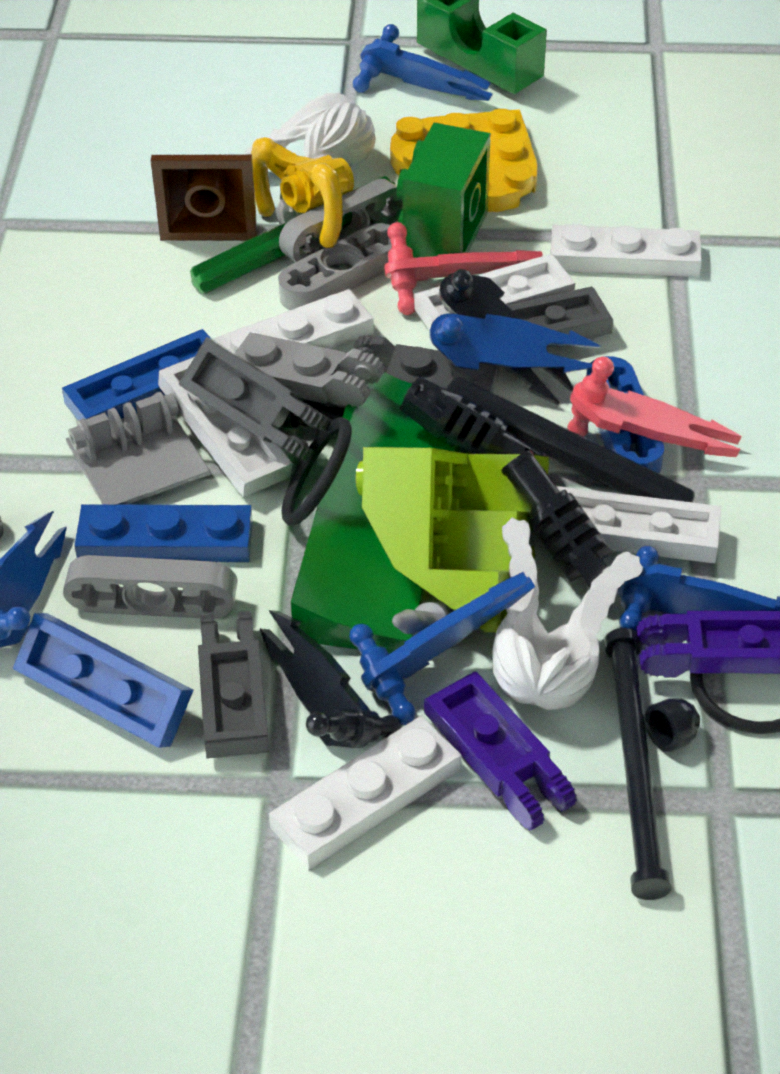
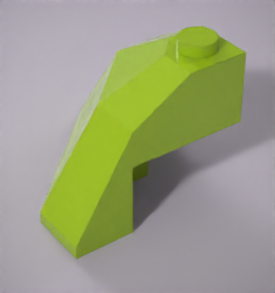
(443, 518)

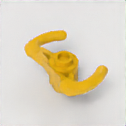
(303, 184)

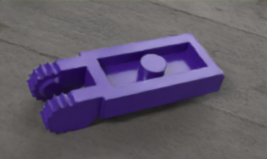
(714, 643)
(499, 747)

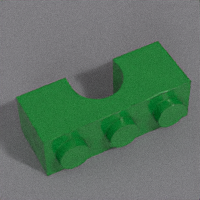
(505, 53)

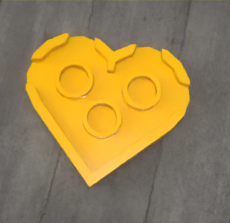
(511, 153)

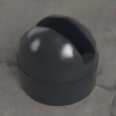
(672, 723)

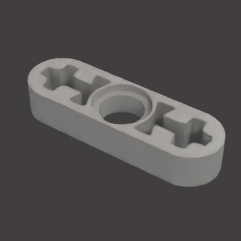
(370, 195)
(314, 280)
(95, 588)

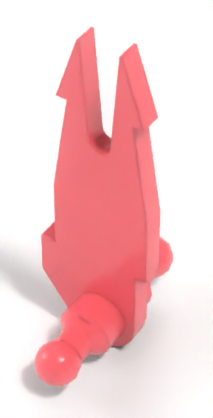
(406, 270)
(643, 415)

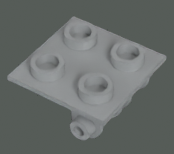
(137, 453)

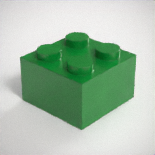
(445, 190)

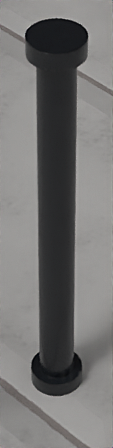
(650, 878)

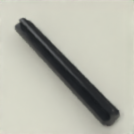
(573, 448)

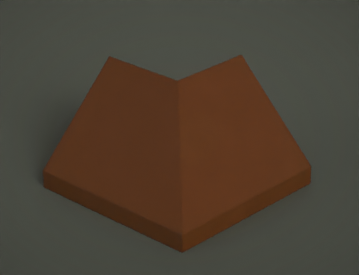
(204, 197)

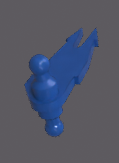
(418, 70)
(503, 343)
(24, 577)
(668, 591)
(386, 671)

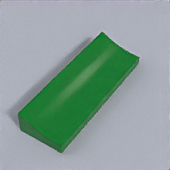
(344, 566)

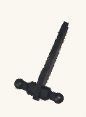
(480, 296)
(324, 689)

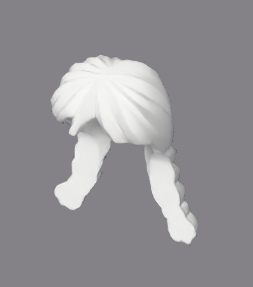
(330, 127)
(557, 665)

